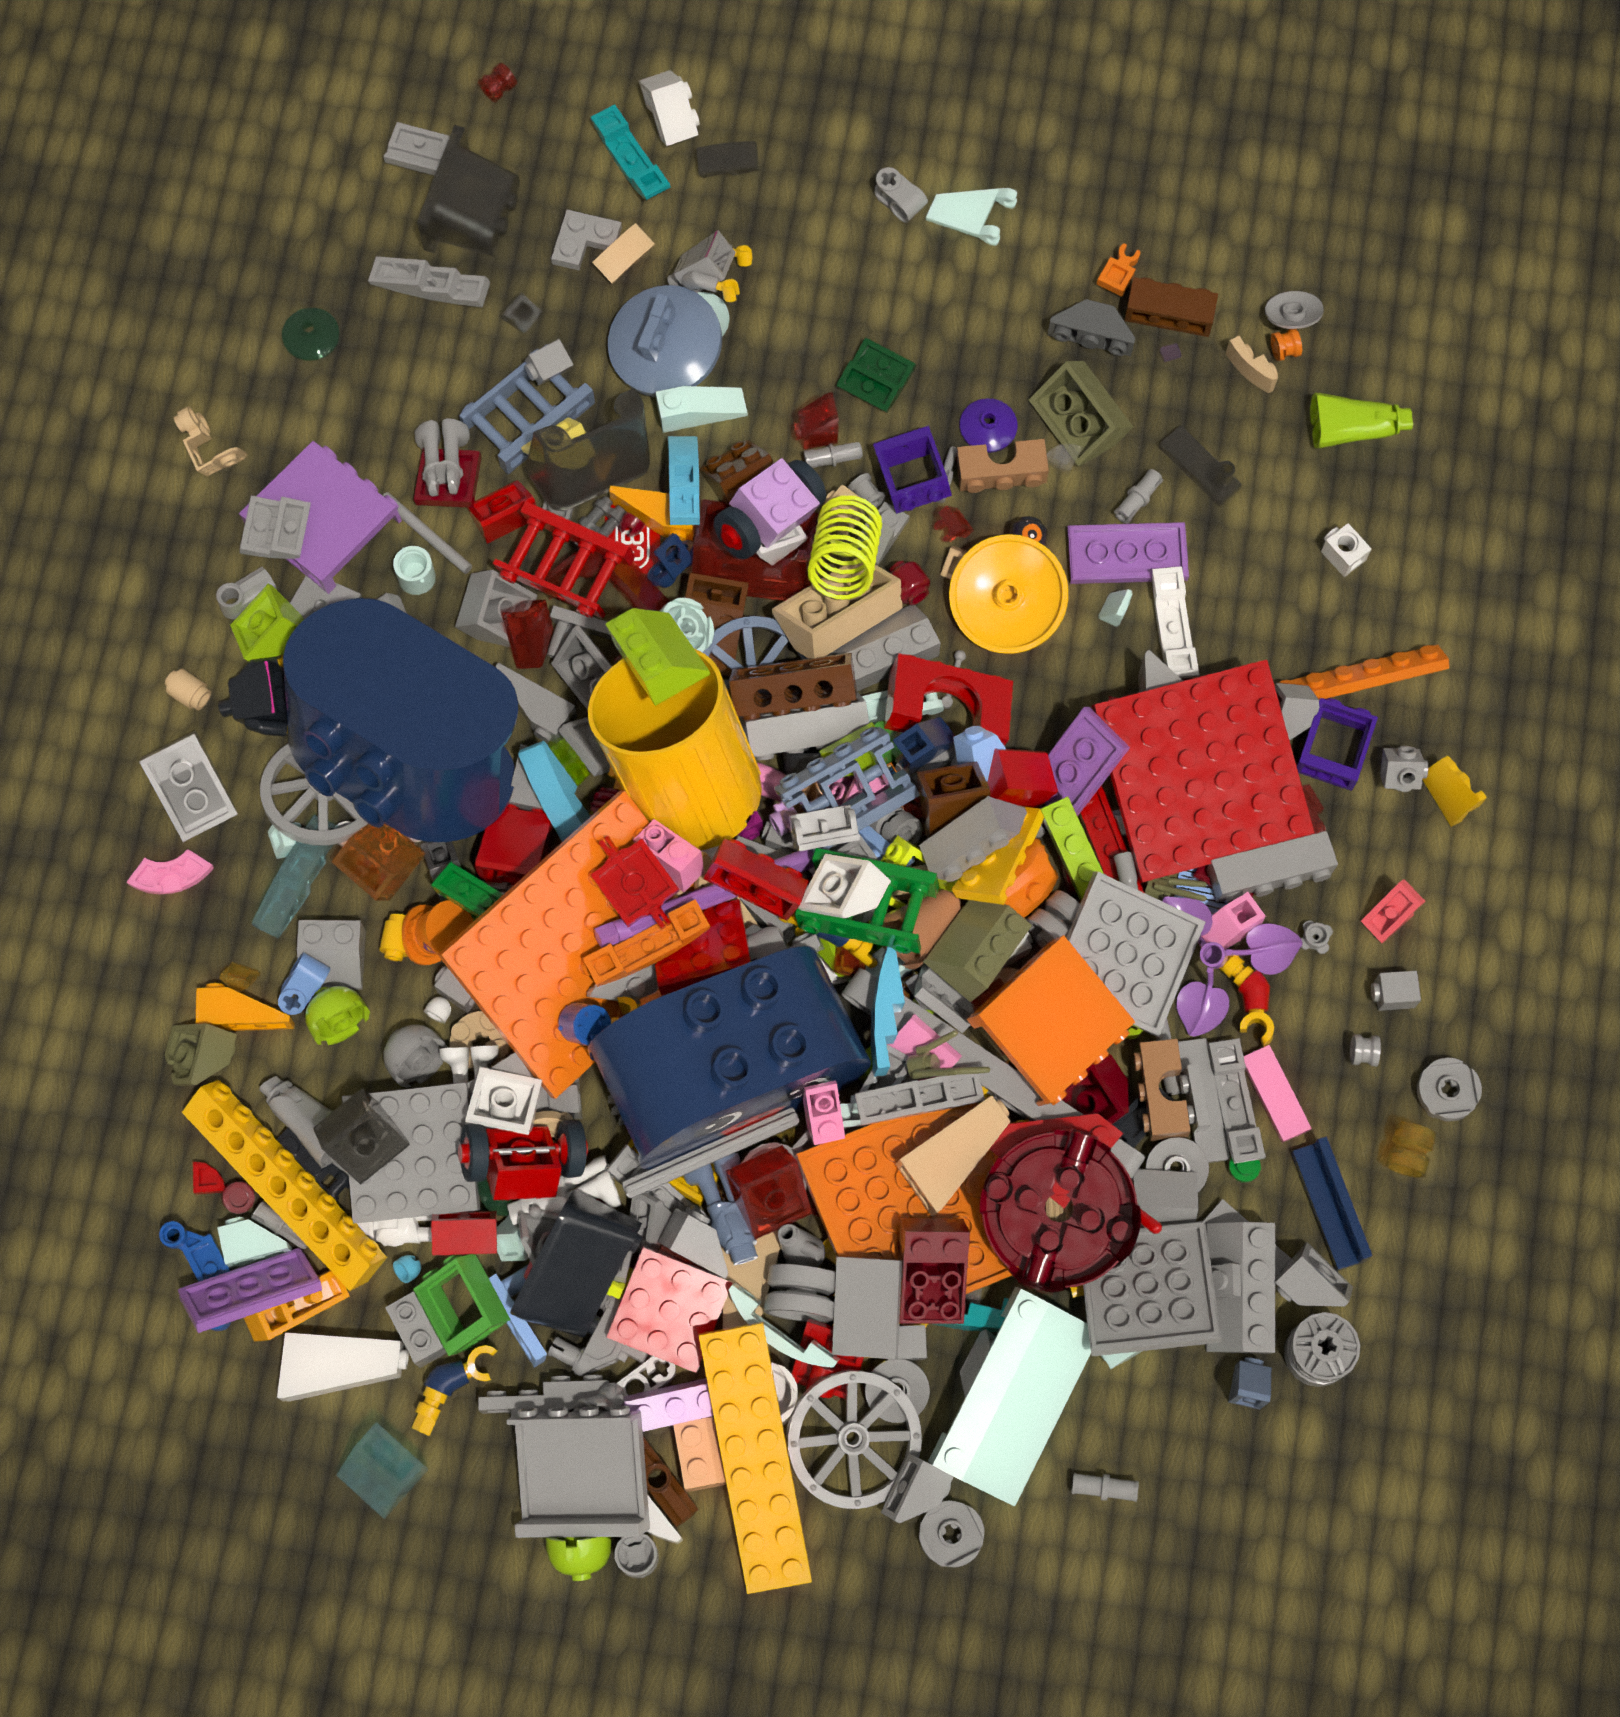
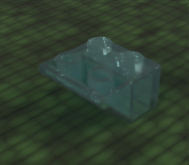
(381, 1470)

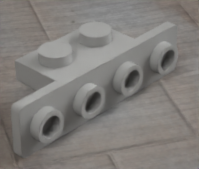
(1202, 1099)

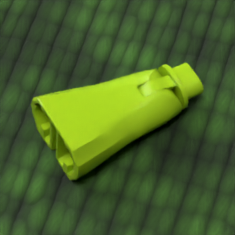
(1349, 420)

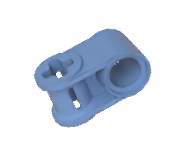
(304, 980)

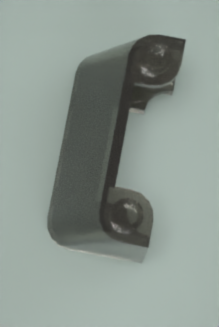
(586, 466)

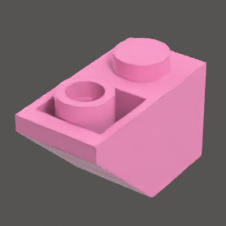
(675, 854)
(1234, 921)
(823, 1112)

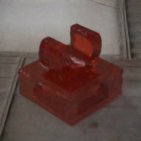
(955, 522)

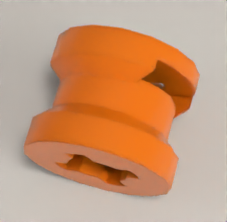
(1286, 344)

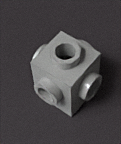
(1403, 768)

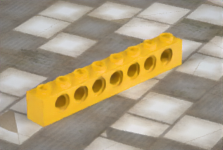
(284, 1184)

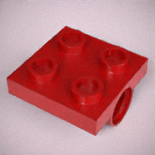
(808, 1374)

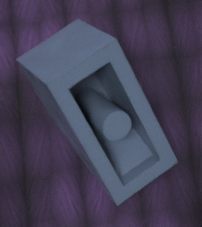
(1251, 1384)

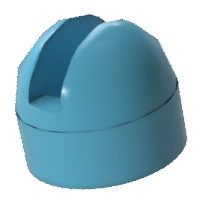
(407, 1268)

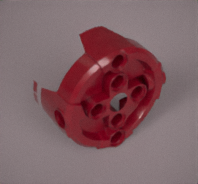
(1069, 1251)

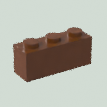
(1171, 306)

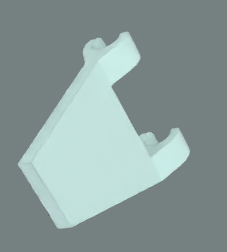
(970, 210)

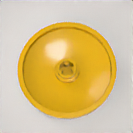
(1009, 594)

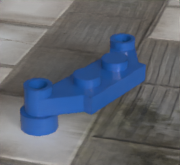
(199, 1251)

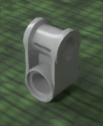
(899, 195)

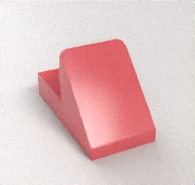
(1393, 911)

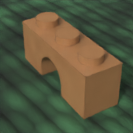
(979, 472)
(1163, 1117)

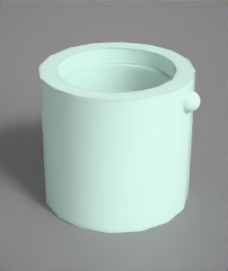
(414, 570)

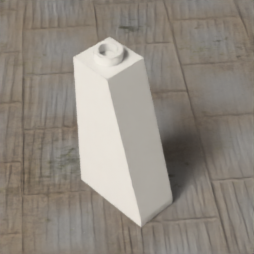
(335, 1363)

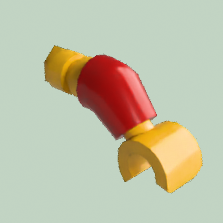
(1255, 995)

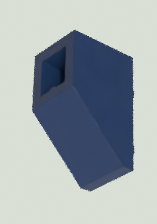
(922, 744)

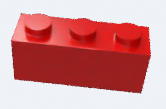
(756, 879)

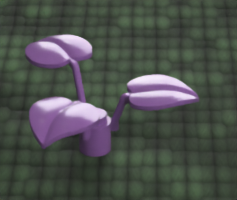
(1271, 950)

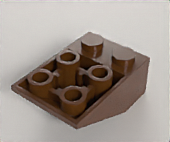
(723, 602)

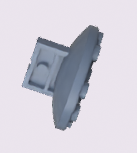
(664, 339)

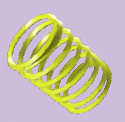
(845, 549)

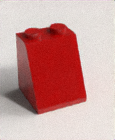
(514, 845)

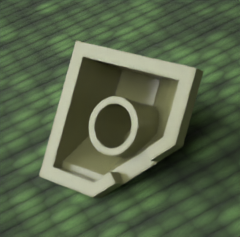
(198, 1052)

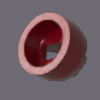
(631, 522)

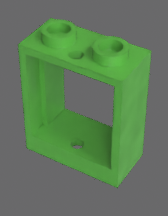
(442, 1314)

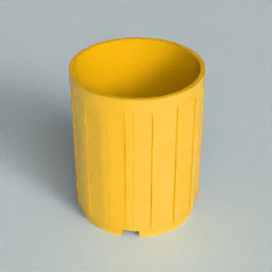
(679, 758)

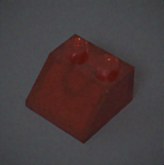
(769, 1191)

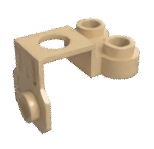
(199, 434)

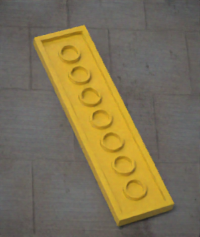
(755, 1457)

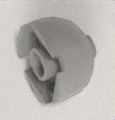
(413, 1054)

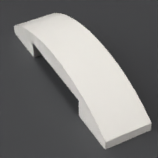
(1173, 622)

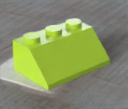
(656, 652)

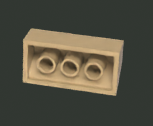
(823, 624)

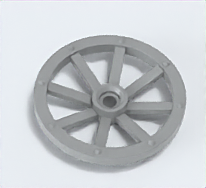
(284, 823)
(858, 1445)

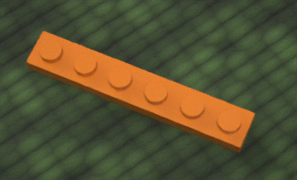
(1375, 672)

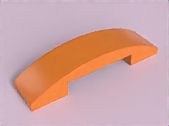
(647, 946)

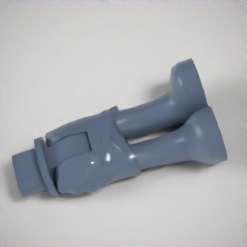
(725, 1216)

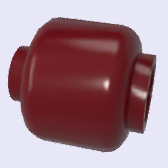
(913, 581)

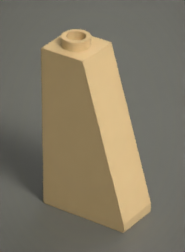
(948, 1157)
(752, 1277)

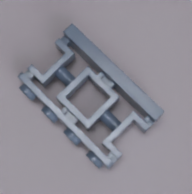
(841, 763)

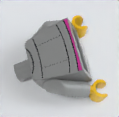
(708, 264)

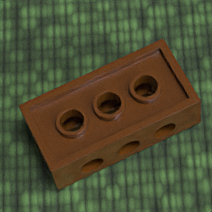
(803, 673)

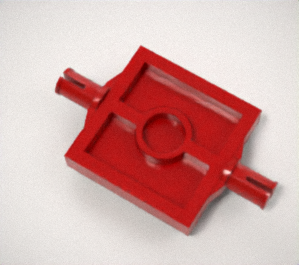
(634, 882)

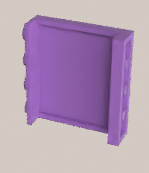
(341, 514)

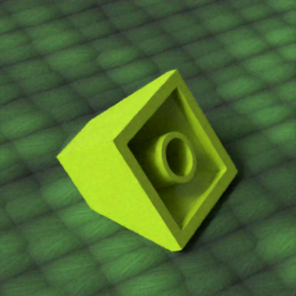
(265, 625)

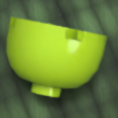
(335, 1014)
(578, 1555)

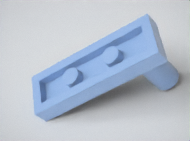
(521, 1330)

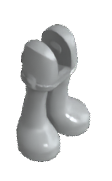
(447, 471)

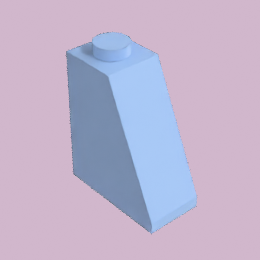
(977, 745)

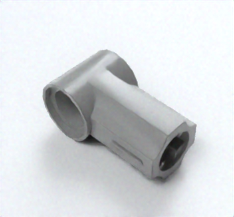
(244, 590)

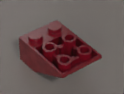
(933, 1270)

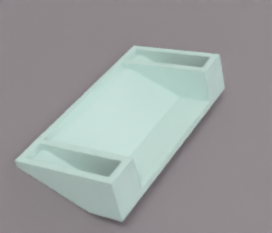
(1015, 1398)

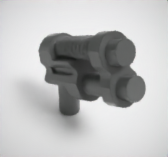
(601, 508)

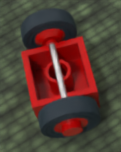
(522, 1163)

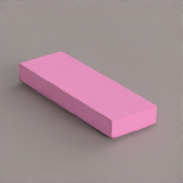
(1276, 1094)

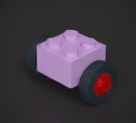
(769, 507)

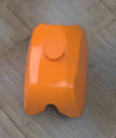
(1033, 881)

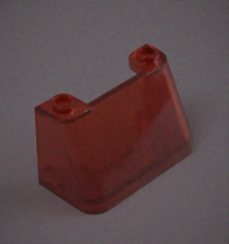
(765, 581)

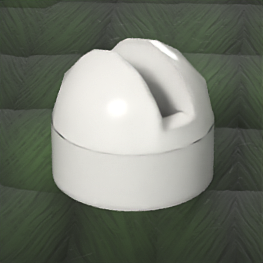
(438, 1009)

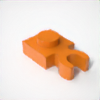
(1118, 273)

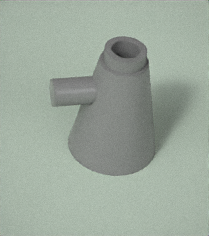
(800, 1246)

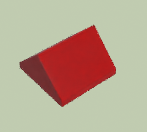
(500, 511)
(1021, 777)

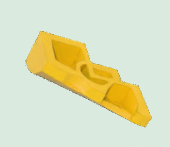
(1452, 790)

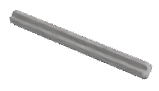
(710, 1153)

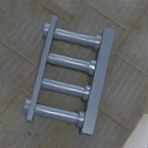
(511, 454)

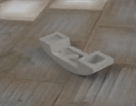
(1235, 1103)
(627, 1165)

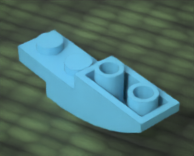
(683, 480)

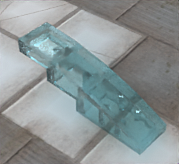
(291, 884)

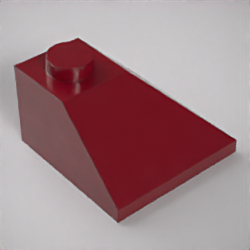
(1101, 1091)

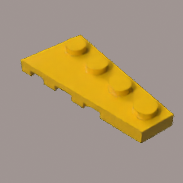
(991, 878)

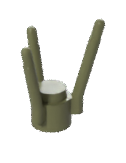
(1164, 887)
(927, 1065)

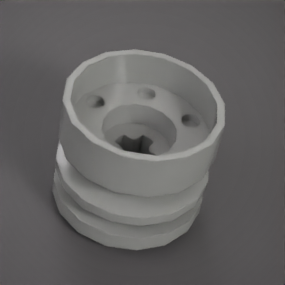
(1305, 1357)

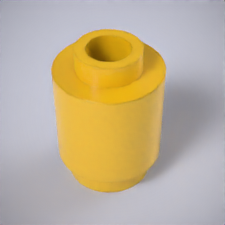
(391, 939)

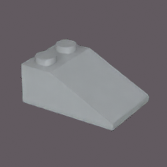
(188, 786)

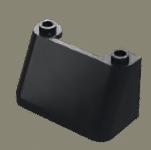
(577, 1266)

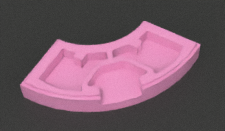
(171, 875)

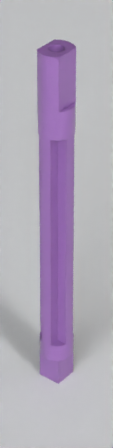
(706, 897)

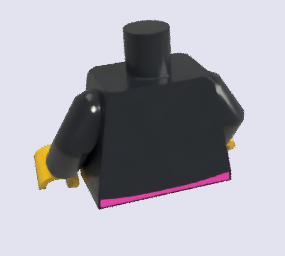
(258, 697)

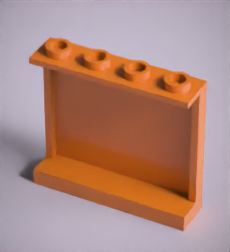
(1054, 1019)

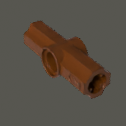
(671, 1496)

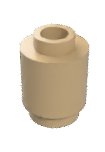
(187, 689)

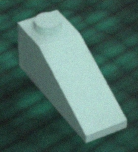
(698, 406)

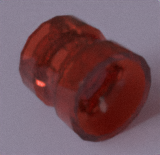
(497, 82)

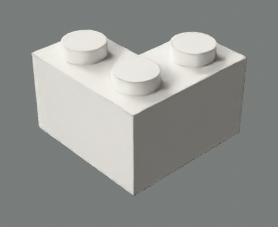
(668, 101)

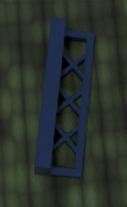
(1331, 1204)

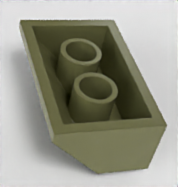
(1080, 411)
(977, 946)

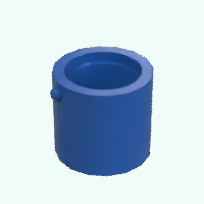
(582, 1022)

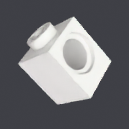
(1345, 561)

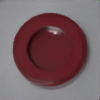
(238, 1197)

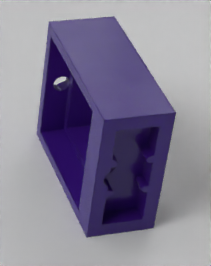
(892, 453)
(1327, 770)

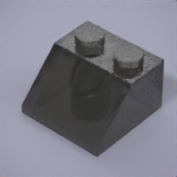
(360, 1136)

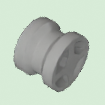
(1365, 1050)

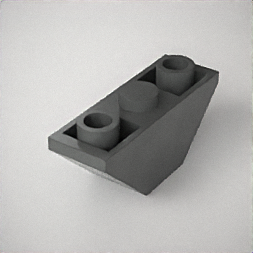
(1093, 327)

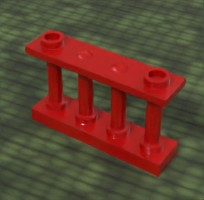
(563, 531)

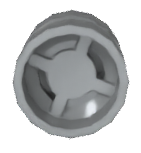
(899, 823)
(637, 1556)

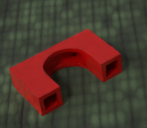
(913, 678)

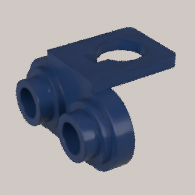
(672, 562)

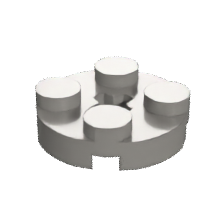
(1459, 1076)
(969, 1540)

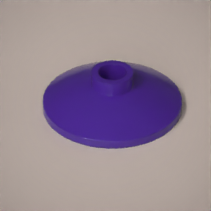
(995, 435)

